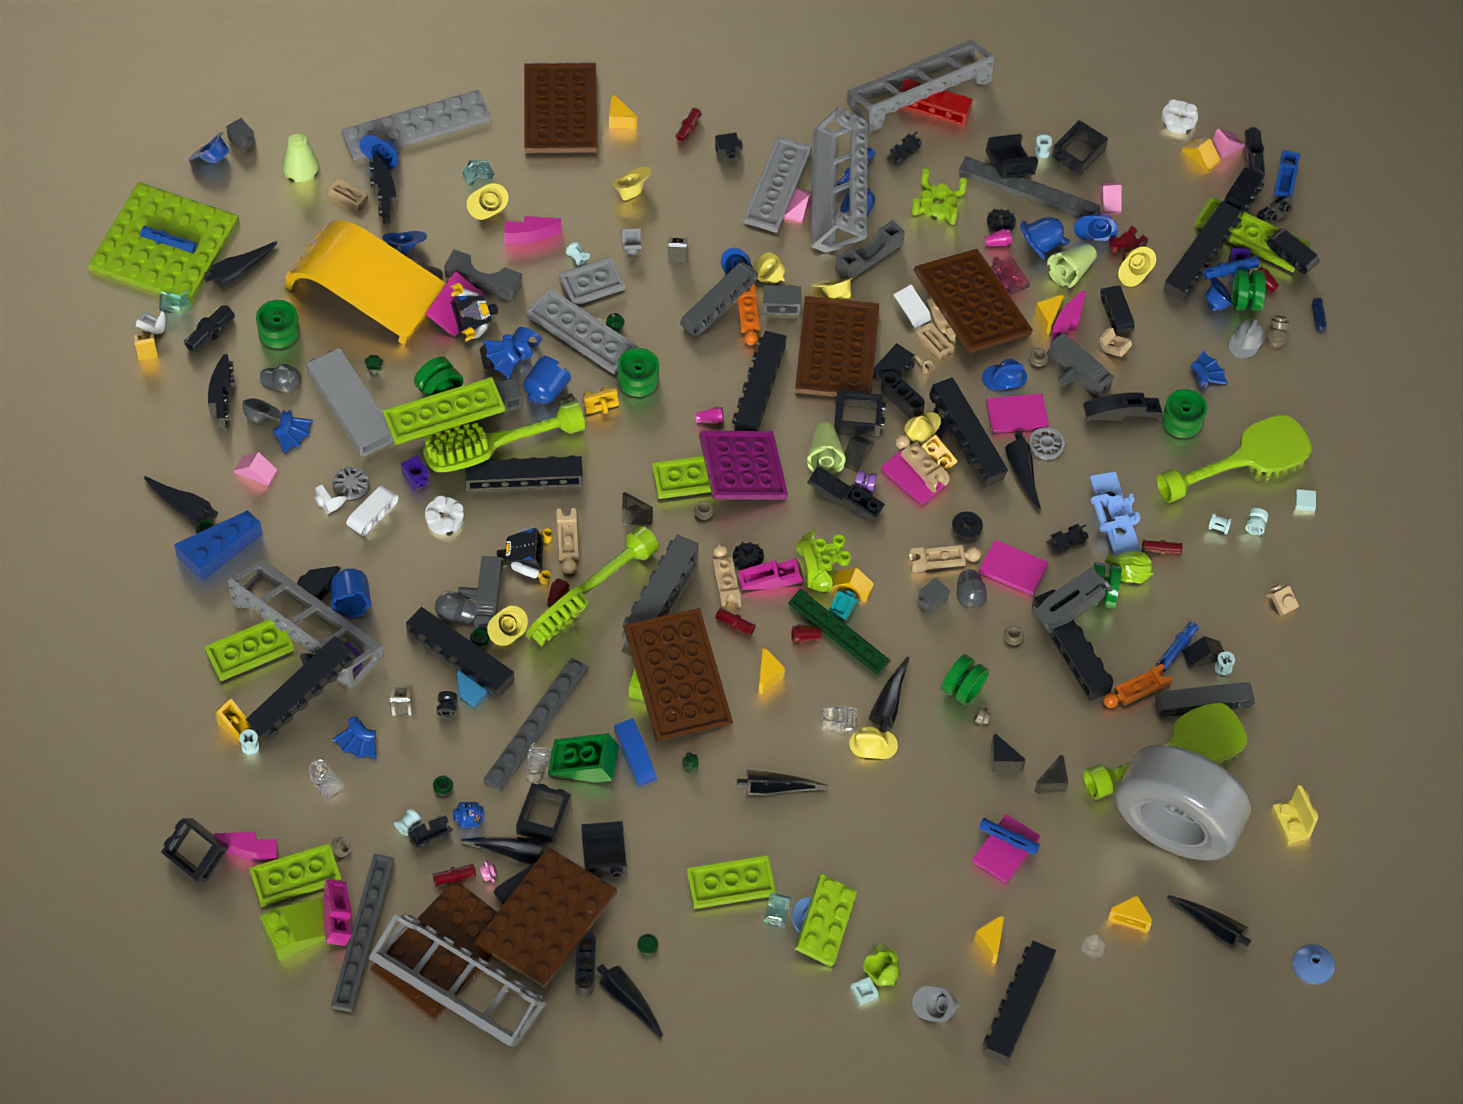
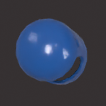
(521, 343)

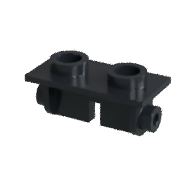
(909, 143)
(1276, 211)
(1075, 534)
(420, 835)

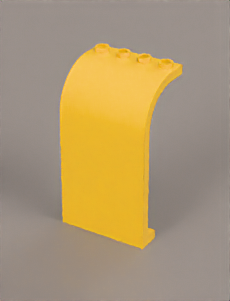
(369, 276)

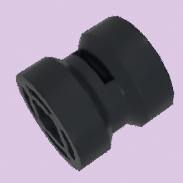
(447, 703)

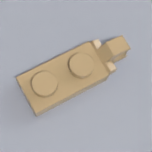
(939, 321)

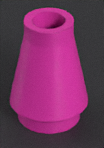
(998, 238)
(710, 416)

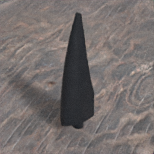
(234, 267)
(1022, 465)
(185, 503)
(886, 706)
(773, 783)
(516, 848)
(1220, 925)
(625, 992)

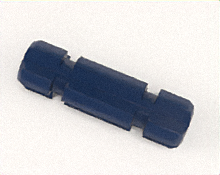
(1319, 314)

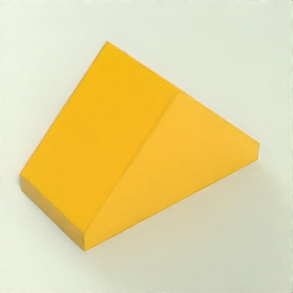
(621, 115)
(1202, 152)
(1048, 311)
(145, 346)
(853, 581)
(771, 671)
(232, 719)
(1131, 914)
(989, 938)

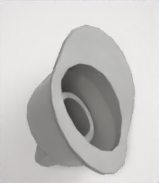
(1246, 339)
(934, 1003)

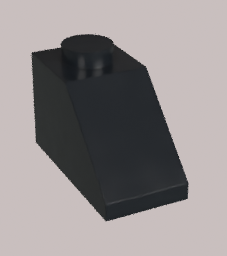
(896, 360)
(318, 581)

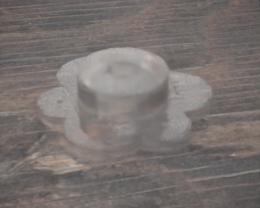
(1087, 947)

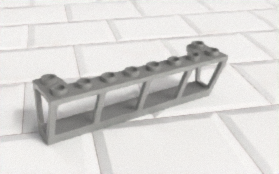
(981, 70)
(824, 186)
(242, 598)
(448, 998)

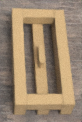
(345, 196)
(933, 345)

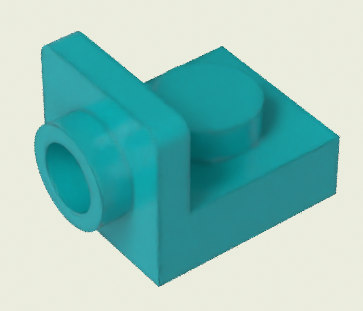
(843, 604)

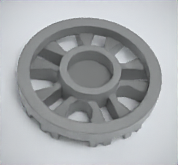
(1046, 443)
(351, 482)

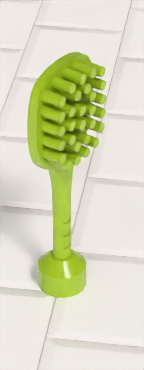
(1266, 446)
(471, 447)
(638, 544)
(1207, 730)

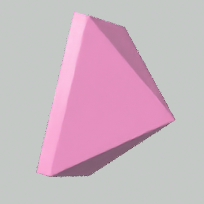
(799, 205)

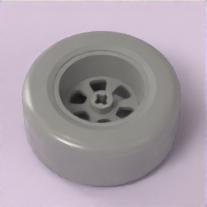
(1183, 802)

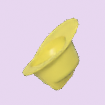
(632, 183)
(487, 201)
(1136, 266)
(769, 268)
(835, 288)
(922, 428)
(507, 625)
(872, 743)

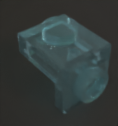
(477, 170)
(174, 303)
(777, 910)

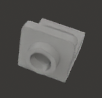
(631, 241)

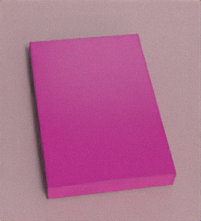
(441, 309)
(1016, 413)
(908, 479)
(1013, 567)
(999, 856)

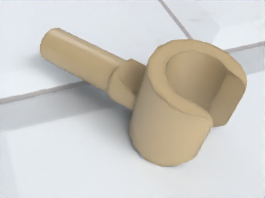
(924, 364)

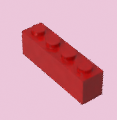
(942, 104)

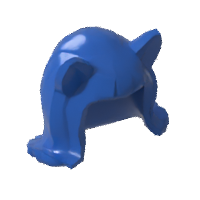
(1044, 234)

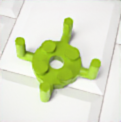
(938, 192)

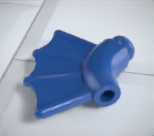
(502, 354)
(1208, 370)
(291, 430)
(357, 739)

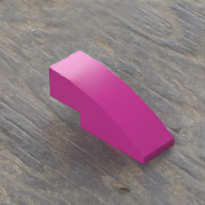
(531, 230)
(1069, 316)
(771, 575)
(249, 847)
(336, 913)

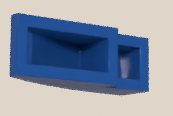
(1286, 173)
(635, 752)

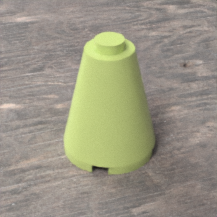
(299, 159)
(1071, 264)
(826, 450)

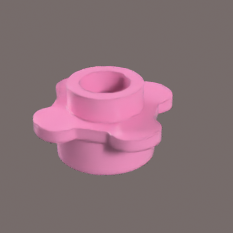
(488, 871)

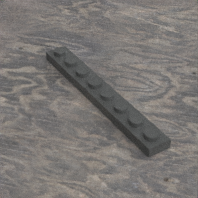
(1028, 189)
(535, 724)
(362, 933)

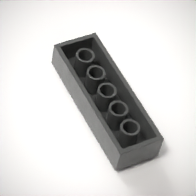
(665, 582)

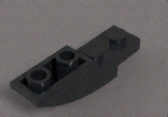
(383, 187)
(219, 390)
(1117, 406)
(845, 496)

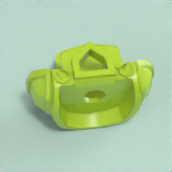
(820, 559)

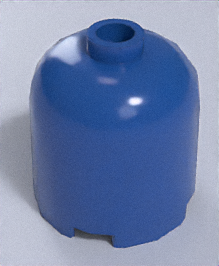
(545, 381)
(350, 593)

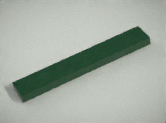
(839, 632)

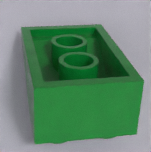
(584, 758)

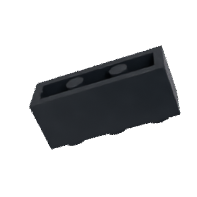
(1245, 190)

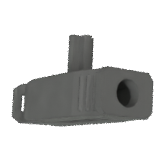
(1079, 366)
(487, 592)
(1072, 599)

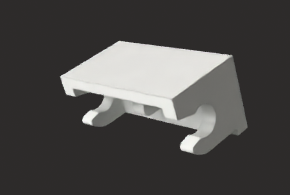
(913, 306)

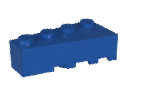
(218, 544)

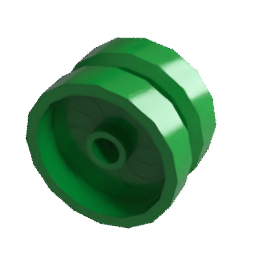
(1248, 290)
(277, 324)
(638, 372)
(437, 377)
(1184, 413)
(1113, 579)
(965, 679)

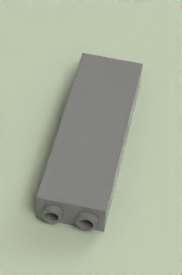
(349, 401)

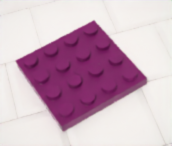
(743, 465)

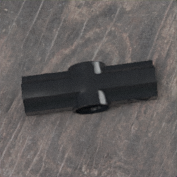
(1254, 150)
(209, 329)

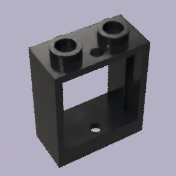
(1085, 134)
(859, 399)
(538, 831)
(211, 859)

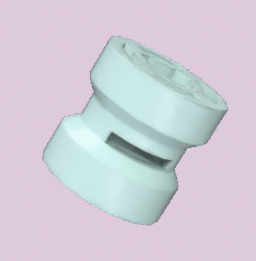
(1256, 521)

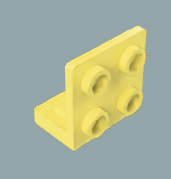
(1296, 816)

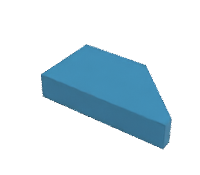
(470, 690)

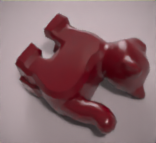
(1127, 241)

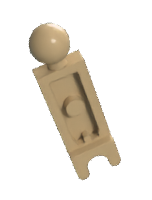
(922, 463)
(567, 540)
(941, 557)
(725, 577)

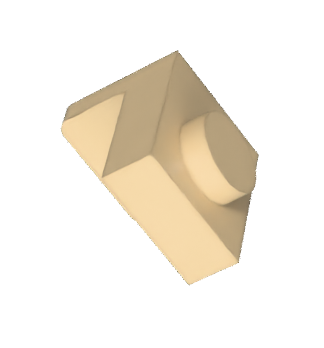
(1114, 344)
(1283, 598)

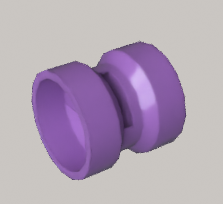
(869, 482)

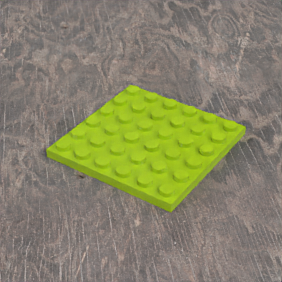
(156, 266)

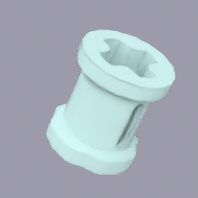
(1043, 143)
(577, 254)
(1220, 523)
(1222, 662)
(249, 742)
(408, 821)

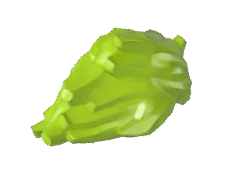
(1135, 566)
(882, 965)

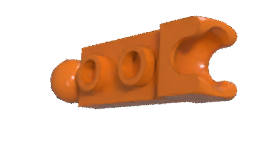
(749, 316)
(1138, 687)

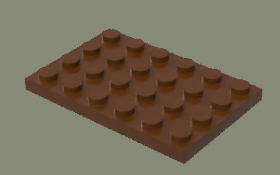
(560, 108)
(973, 300)
(836, 346)
(678, 674)
(452, 914)
(546, 917)

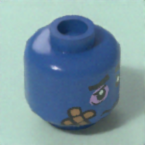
(468, 814)

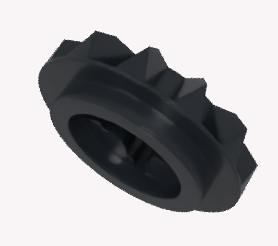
(994, 222)
(971, 519)
(739, 555)

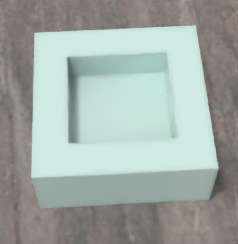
(1305, 500)
(864, 991)

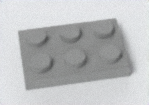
(592, 281)

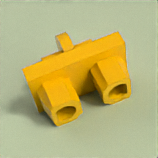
(600, 401)
(939, 452)

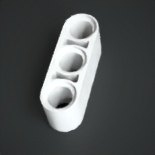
(372, 510)

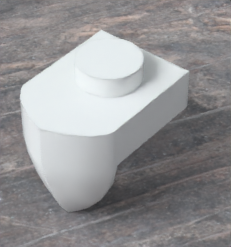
(152, 323)
(329, 504)

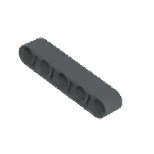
(719, 299)
(1184, 700)

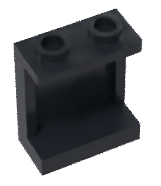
(1010, 157)
(604, 849)

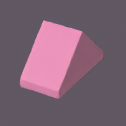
(1226, 143)
(1110, 197)
(256, 468)

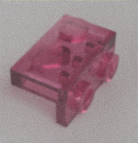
(1010, 274)

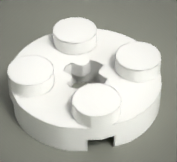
(1182, 108)
(444, 505)

